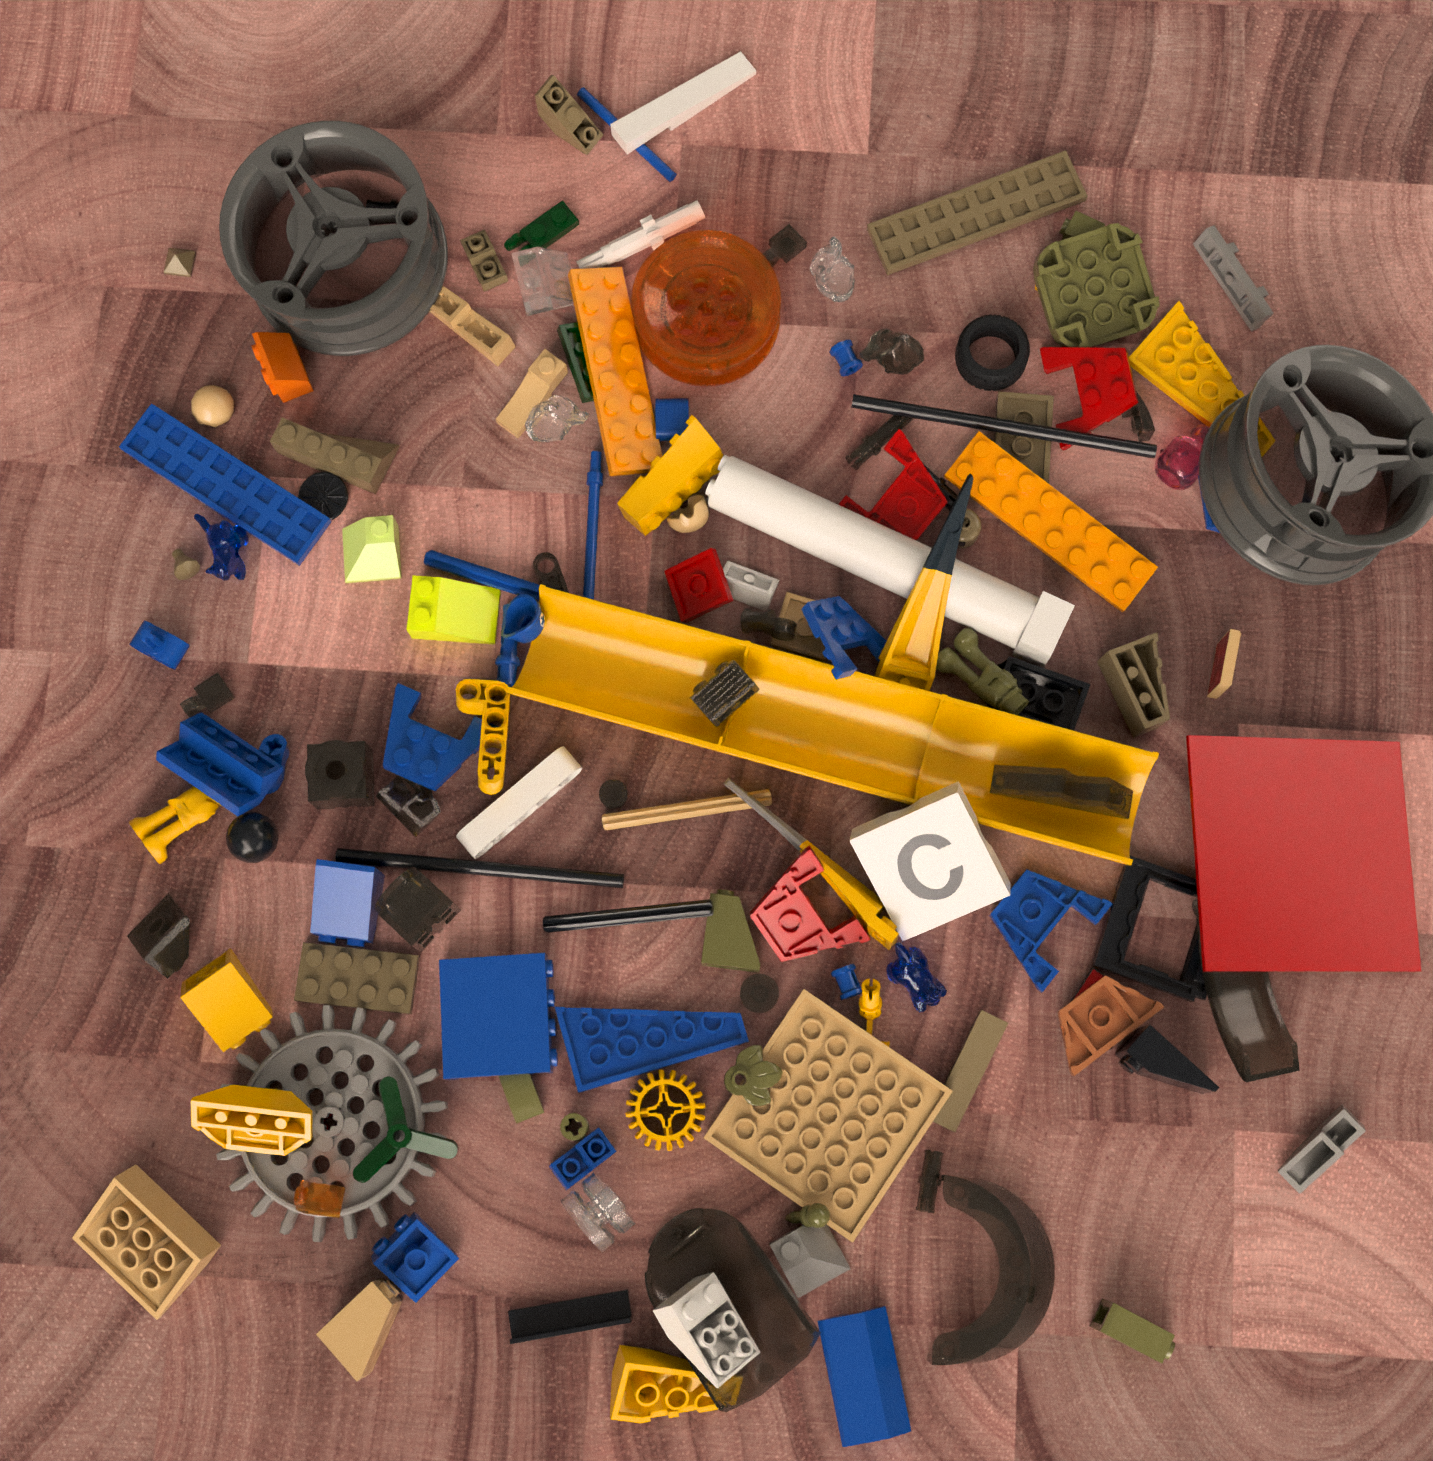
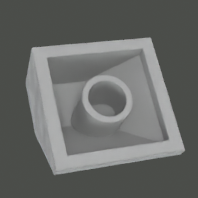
(809, 1257)

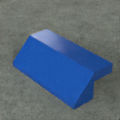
(220, 764)
(864, 1376)

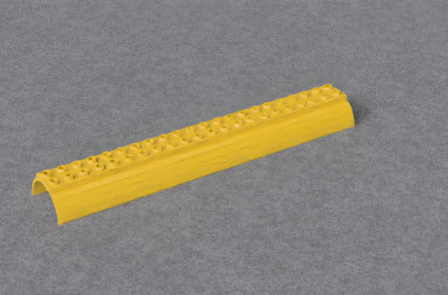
(806, 722)

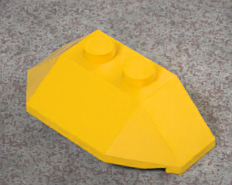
(253, 1119)

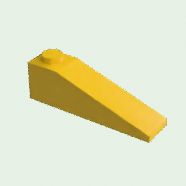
(653, 1386)

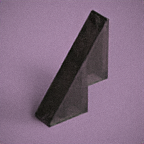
(1063, 789)

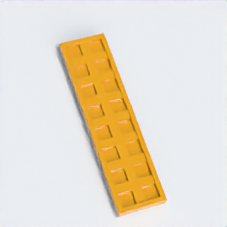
(615, 369)
(1051, 522)

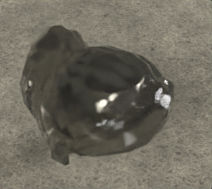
(894, 351)

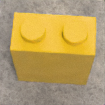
(226, 1001)

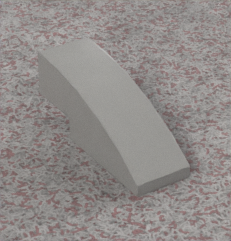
(1321, 1149)

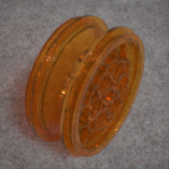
(723, 267)

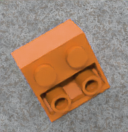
(281, 365)

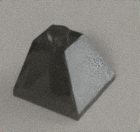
(163, 937)

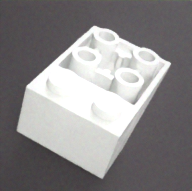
(707, 1328)

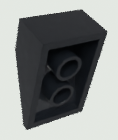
(1156, 1058)

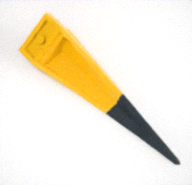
(915, 639)

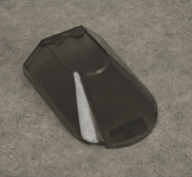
(719, 1243)

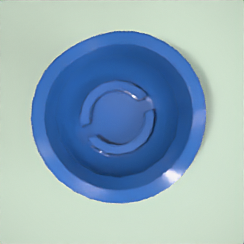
(523, 619)

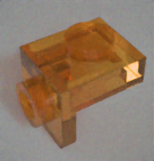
(319, 1198)

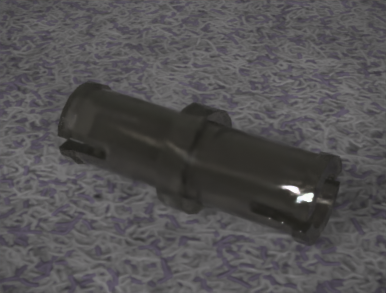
(929, 1181)

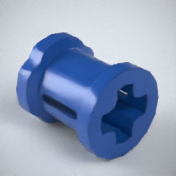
(846, 358)
(847, 981)

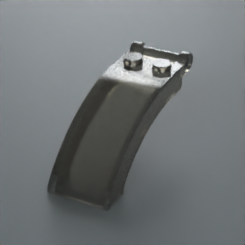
(1249, 1021)

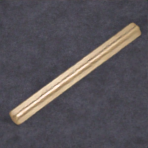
(682, 810)

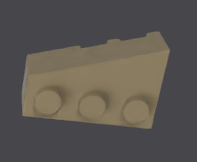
(1137, 684)

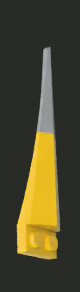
(852, 892)

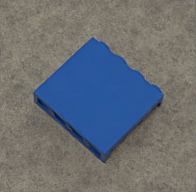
(497, 1016)

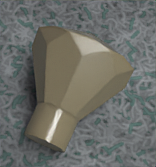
(184, 566)

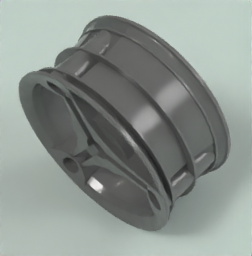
(332, 231)
(1372, 427)

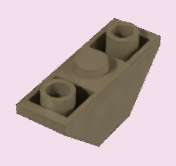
(565, 116)

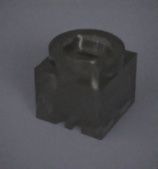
(340, 774)
(415, 908)

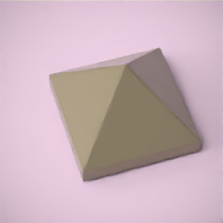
(179, 262)

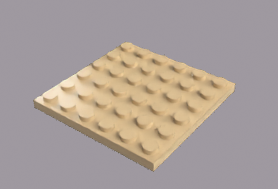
(835, 1117)

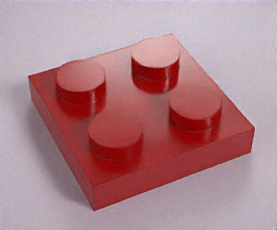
(698, 585)

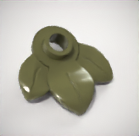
(757, 1076)

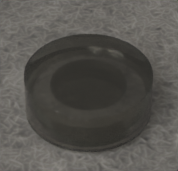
(613, 794)

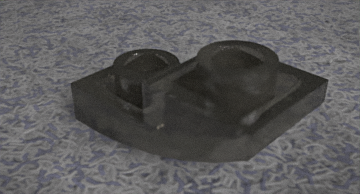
(1140, 420)

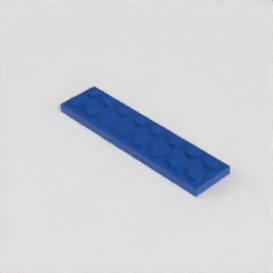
(225, 484)

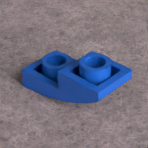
(582, 1158)

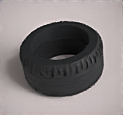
(997, 327)

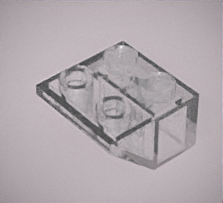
(543, 279)

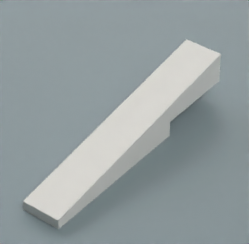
(681, 102)

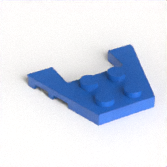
(841, 630)
(421, 751)
(1032, 913)

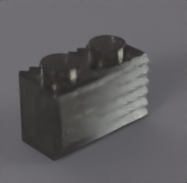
(724, 692)

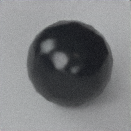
(252, 837)

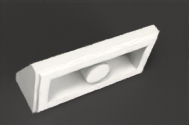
(750, 586)

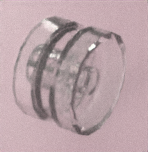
(602, 1208)

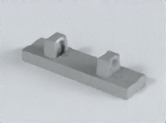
(1233, 278)

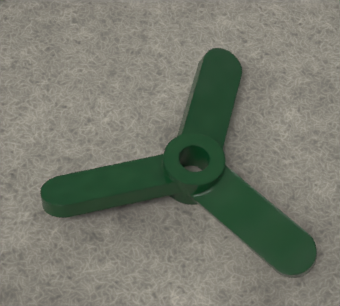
(390, 1146)

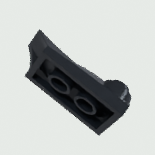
(1051, 695)

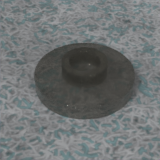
(759, 993)

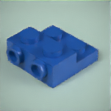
(413, 1256)

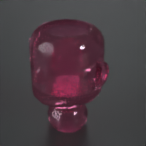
(1179, 461)

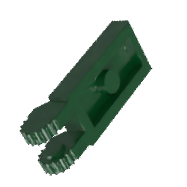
(544, 229)

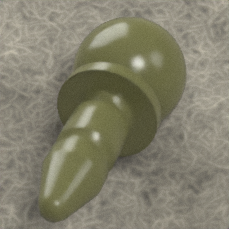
(810, 1216)

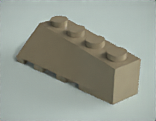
(349, 458)

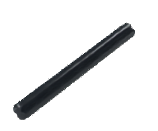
(629, 915)

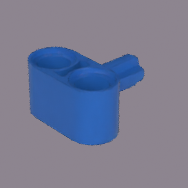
(159, 645)

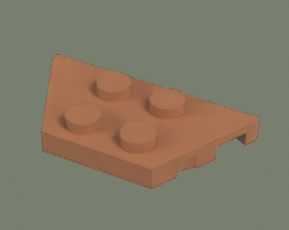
(1101, 1019)

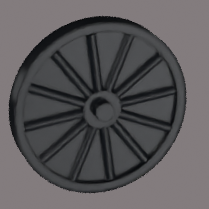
(324, 493)

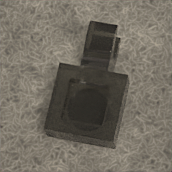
(785, 245)
(211, 694)

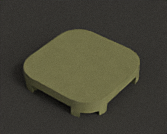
(1095, 287)

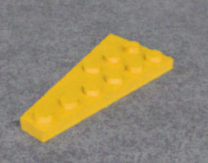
(1189, 371)

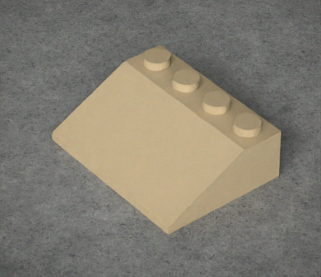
(145, 1240)

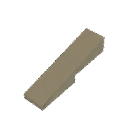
(970, 1067)

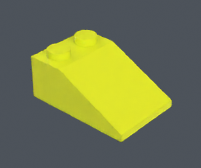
(452, 611)

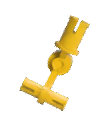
(870, 1004)

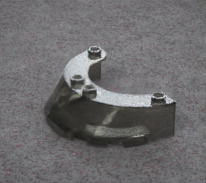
(1023, 1280)

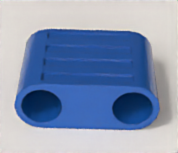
(671, 417)

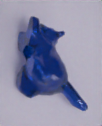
(225, 543)
(913, 972)

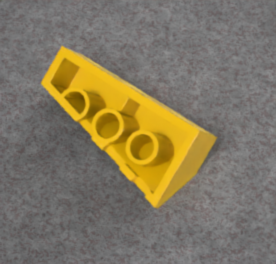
(672, 478)

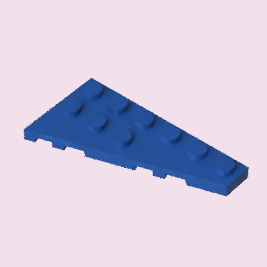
(630, 1042)

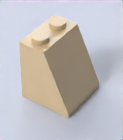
(362, 1327)

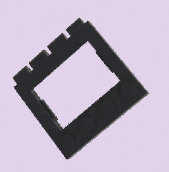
(1121, 924)

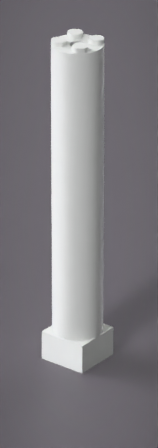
(886, 557)

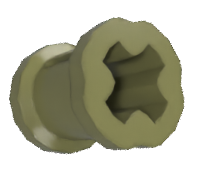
(566, 1121)

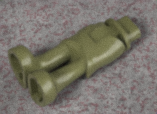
(994, 685)

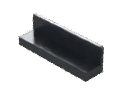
(570, 1316)

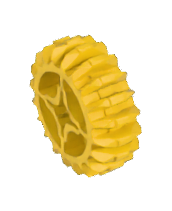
(690, 1107)

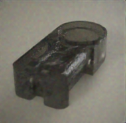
(552, 579)

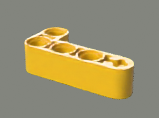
(490, 736)

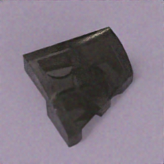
(410, 804)

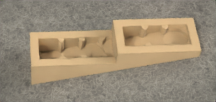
(472, 327)

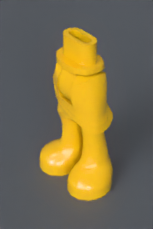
(191, 808)

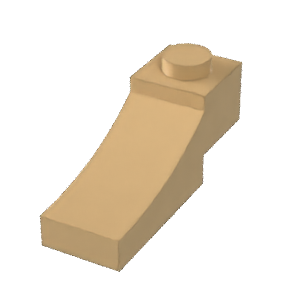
(536, 387)

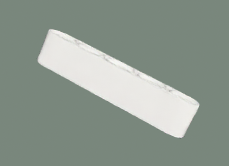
(519, 802)

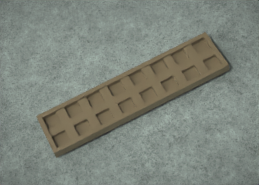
(976, 212)

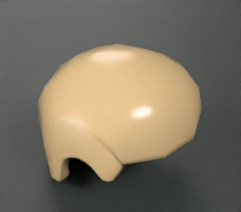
(212, 406)
(691, 517)

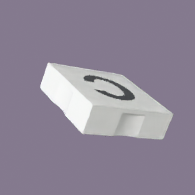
(930, 862)

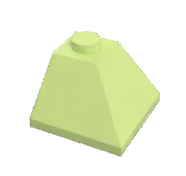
(372, 550)

